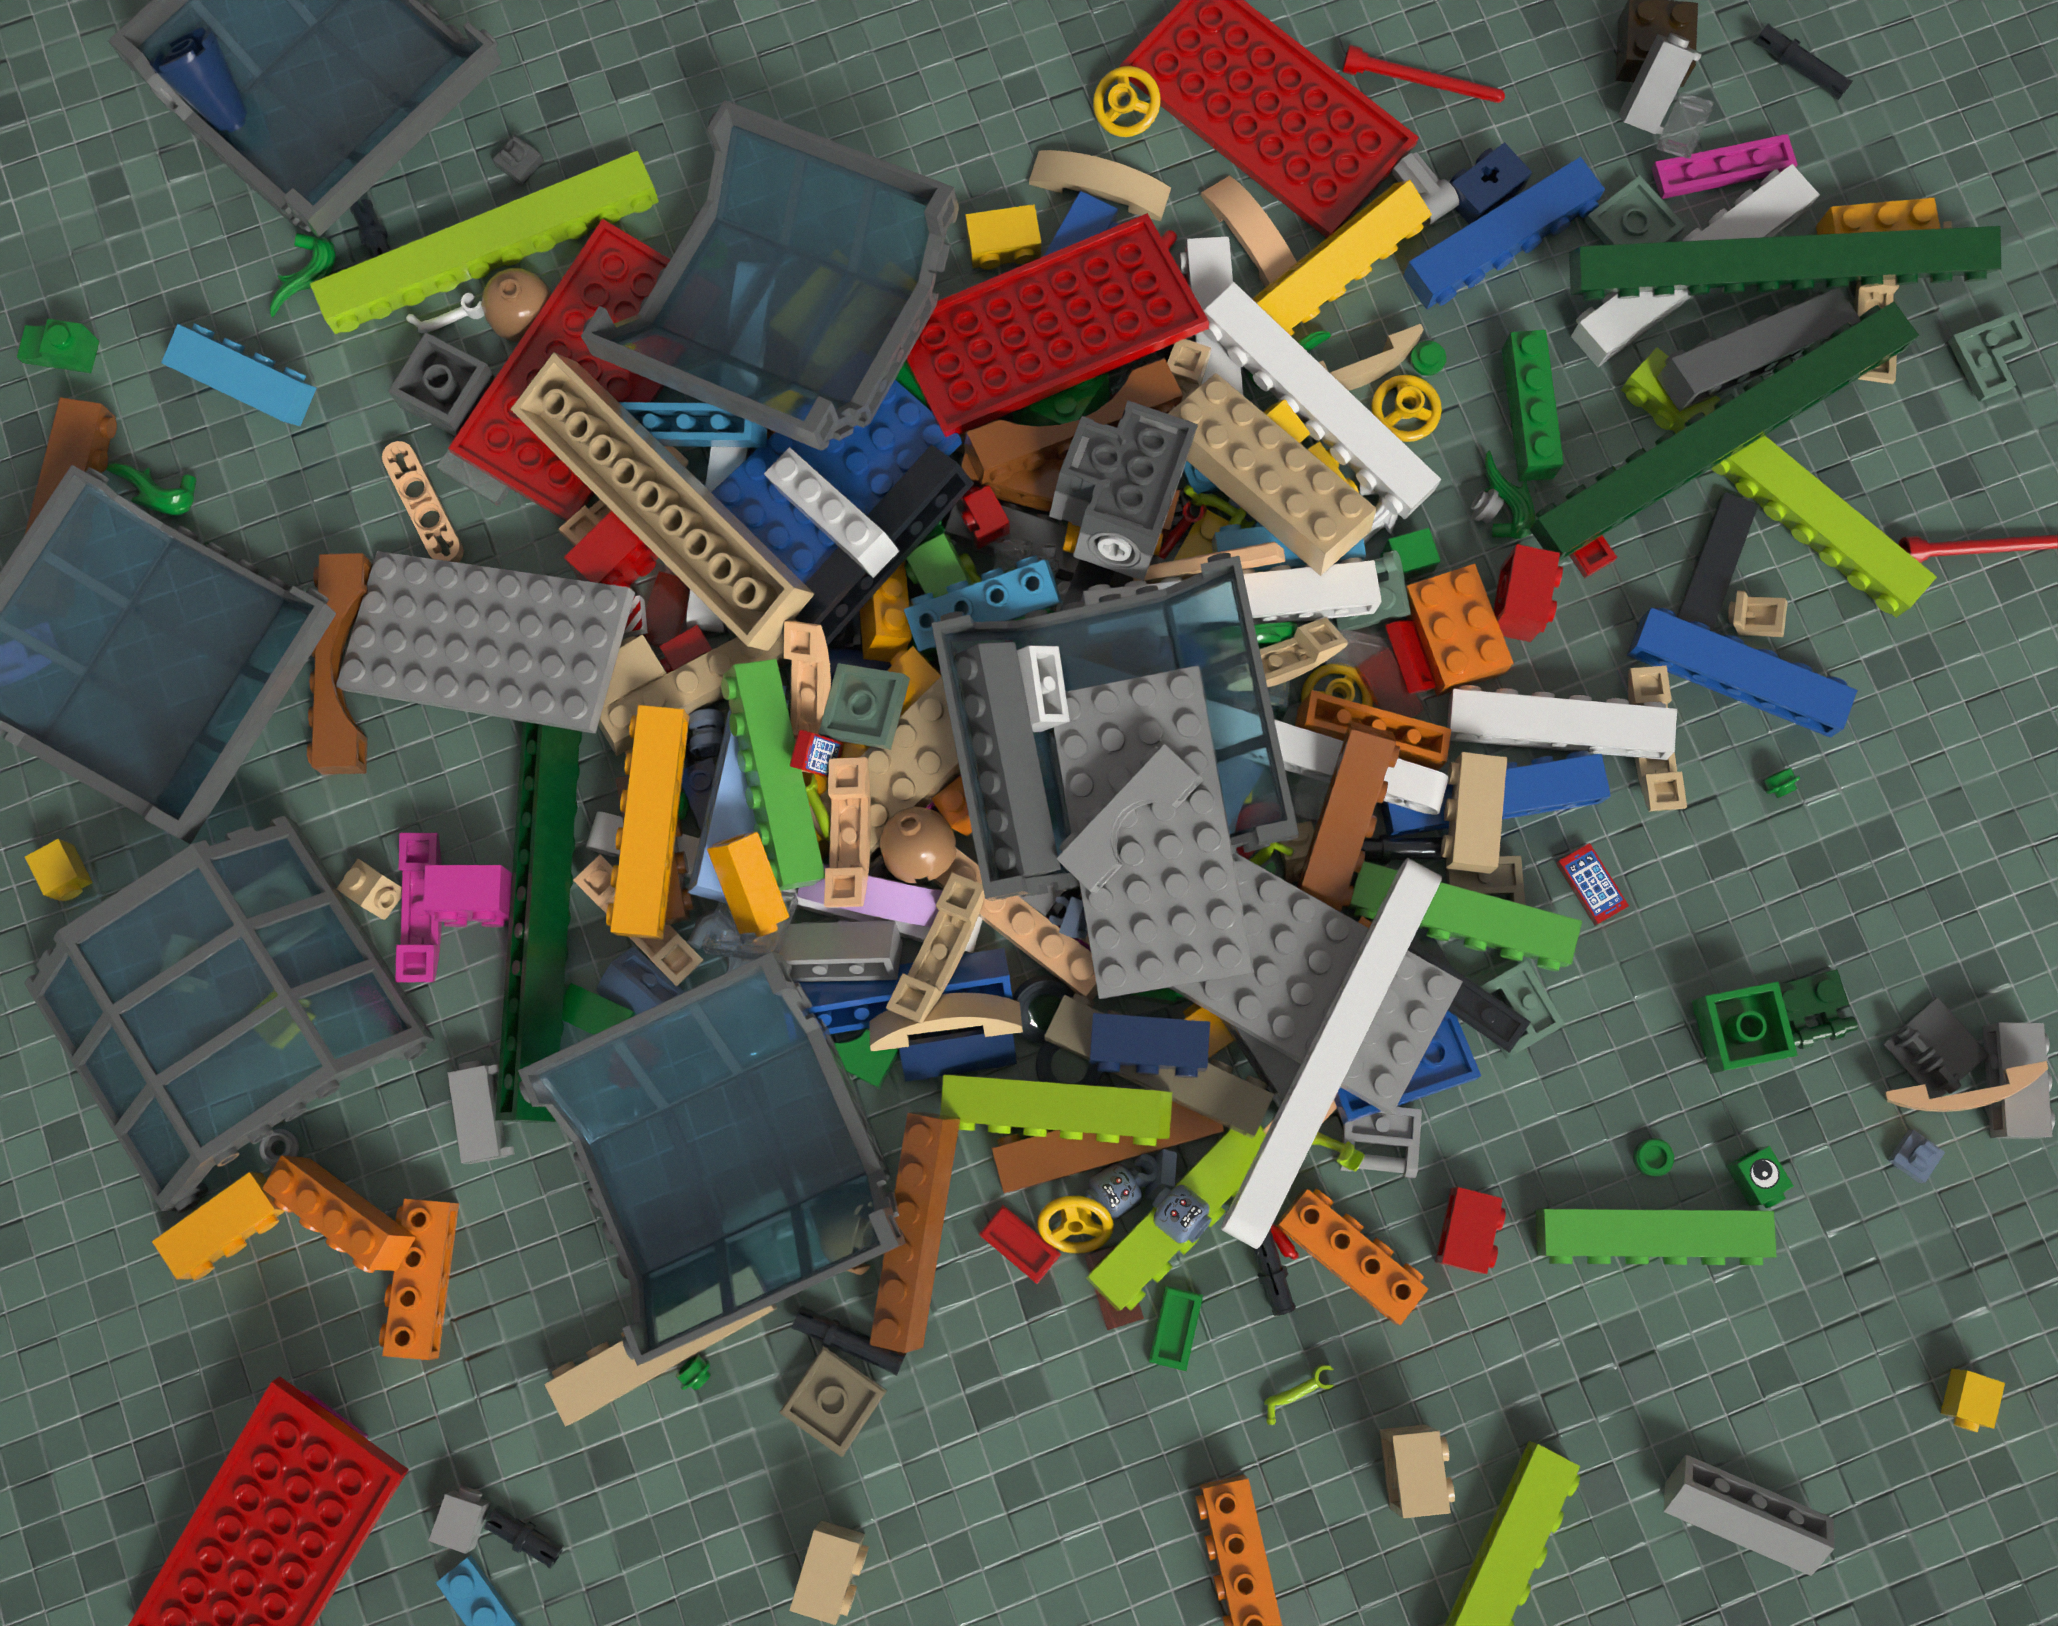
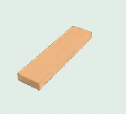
(1185, 568)

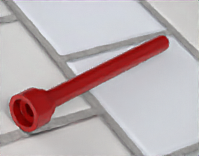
(1358, 61)
(1922, 550)

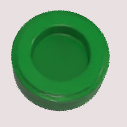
(1653, 1157)

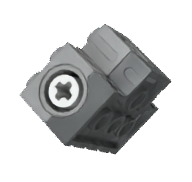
(1122, 485)

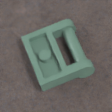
(1392, 592)
(1528, 998)

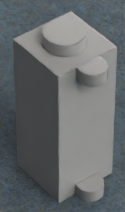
(1658, 82)
(474, 1110)

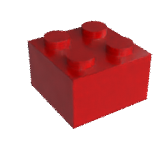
(611, 554)
(1526, 591)

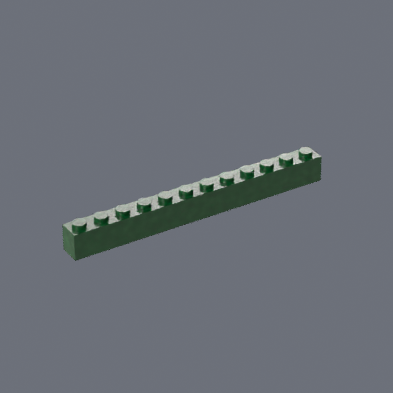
(1784, 261)
(1724, 431)
(538, 912)

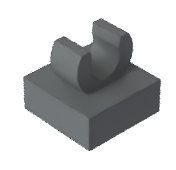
(518, 160)

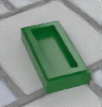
(1175, 1328)

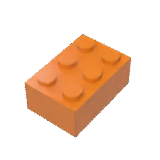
(1458, 629)

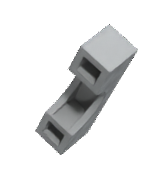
(1094, 853)

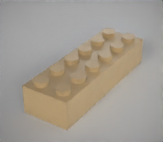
(1273, 476)
(915, 768)

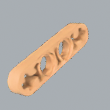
(422, 504)

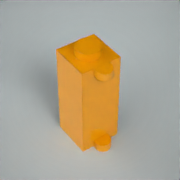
(748, 884)

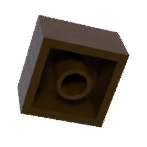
(1640, 25)

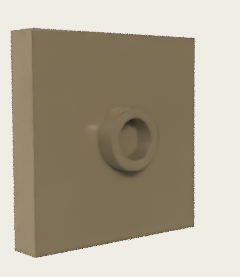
(833, 1401)

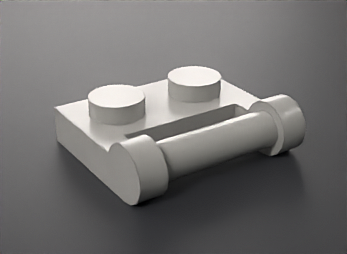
(1398, 1129)

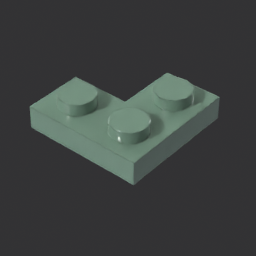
(1981, 353)

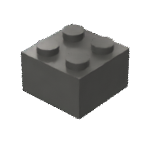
(441, 384)

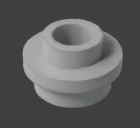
(1486, 505)
(268, 1145)

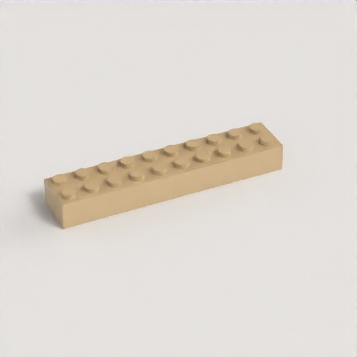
(662, 502)

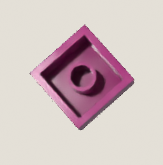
(467, 894)

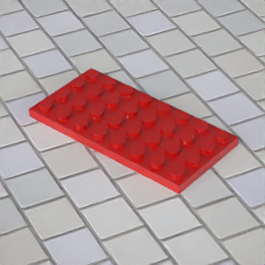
(1272, 108)
(607, 273)
(1052, 325)
(275, 1521)

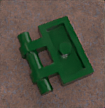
(1812, 996)

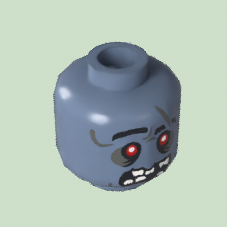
(1115, 1189)
(1181, 1214)

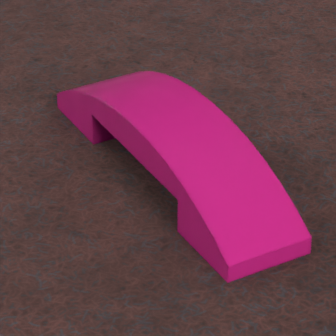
(420, 933)

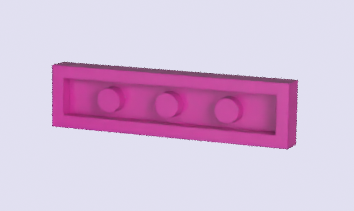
(1723, 166)

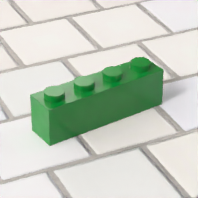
(1532, 405)

